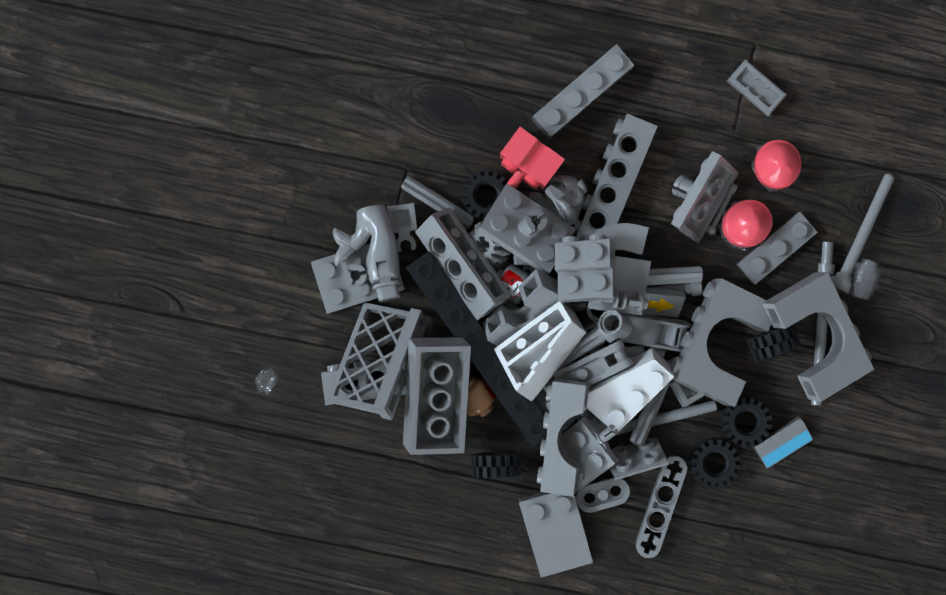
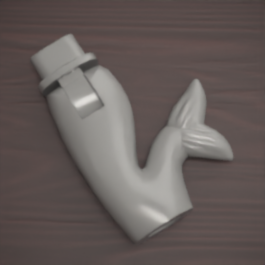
(382, 256)

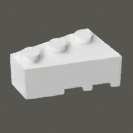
(540, 349)
(628, 391)

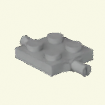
(589, 449)

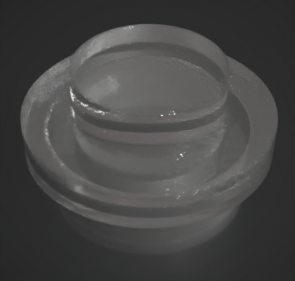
(266, 380)

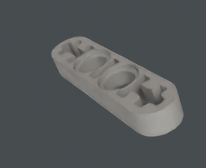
(658, 505)

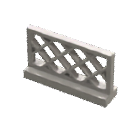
(395, 377)

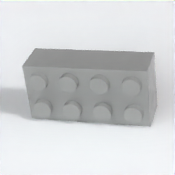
(436, 395)

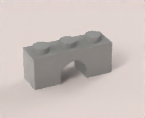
(538, 295)

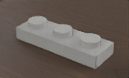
(776, 248)

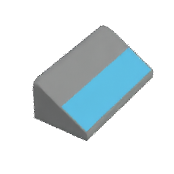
(783, 442)

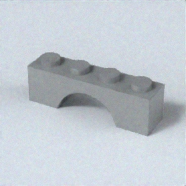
(582, 91)
(559, 471)

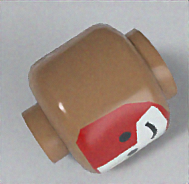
(479, 397)

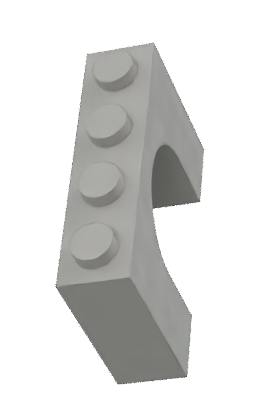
(847, 356)
(694, 365)

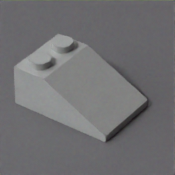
(555, 532)

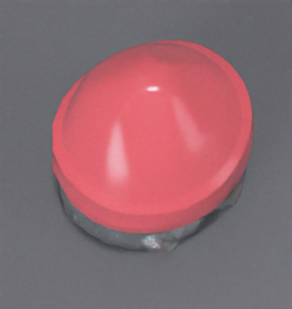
(777, 164)
(745, 224)

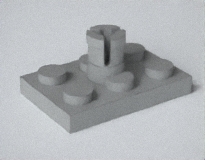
(702, 196)
(525, 228)
(346, 283)

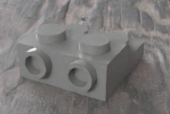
(585, 269)

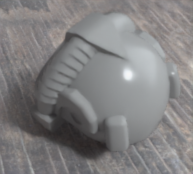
(563, 198)

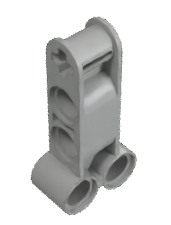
(646, 330)

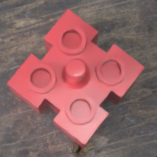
(529, 160)

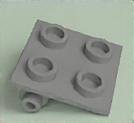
(630, 287)
(638, 459)

